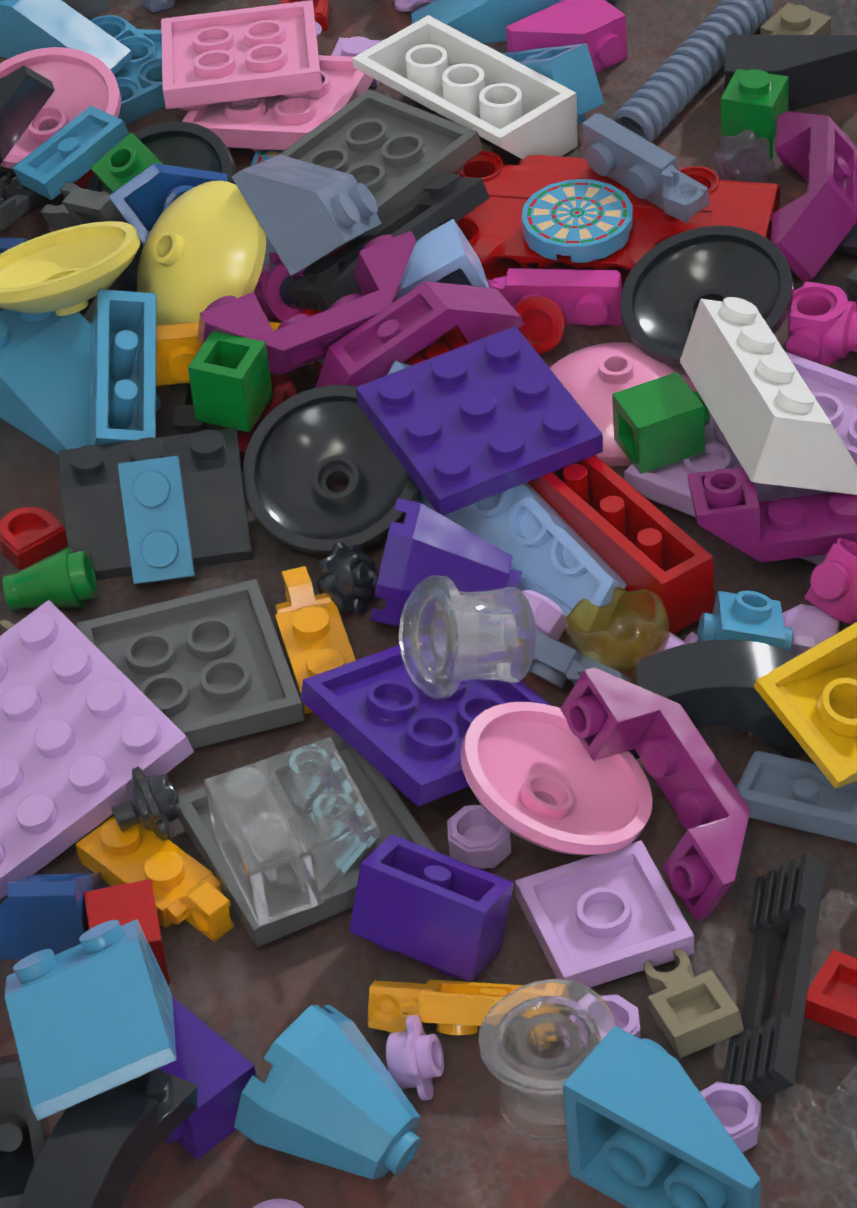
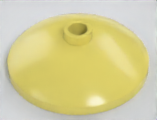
(200, 252)
(65, 267)

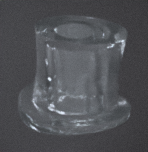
(465, 636)
(535, 1044)

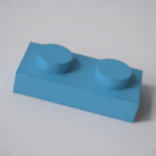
(70, 152)
(156, 520)

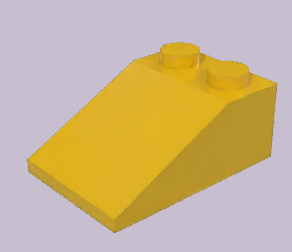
(819, 703)

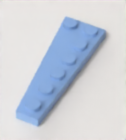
(541, 543)

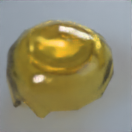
(621, 631)

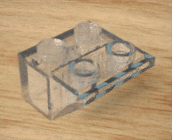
(290, 828)

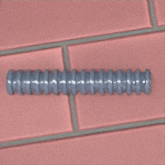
(690, 67)

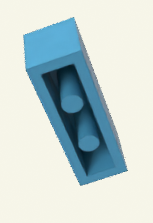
(122, 367)

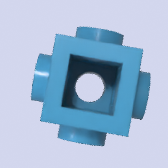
(746, 618)

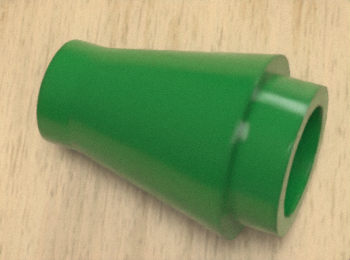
(62, 578)

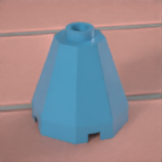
(330, 1100)

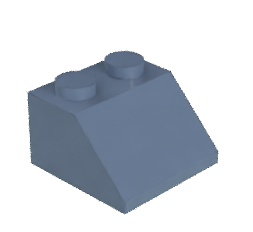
(306, 208)

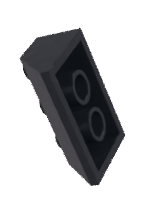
(211, 493)

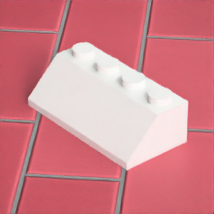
(476, 88)
(763, 401)

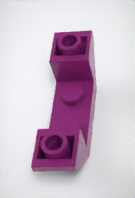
(820, 219)
(414, 324)
(305, 339)
(770, 529)
(621, 717)

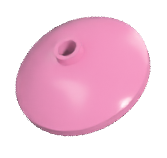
(78, 83)
(600, 371)
(546, 785)

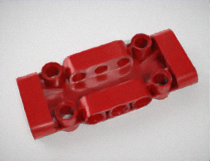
(496, 224)

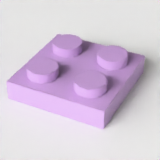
(604, 916)

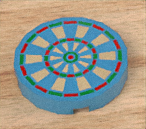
(577, 220)

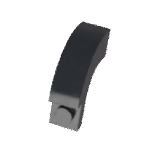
(716, 686)
(106, 1142)

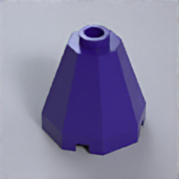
(435, 546)

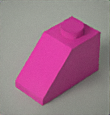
(572, 24)

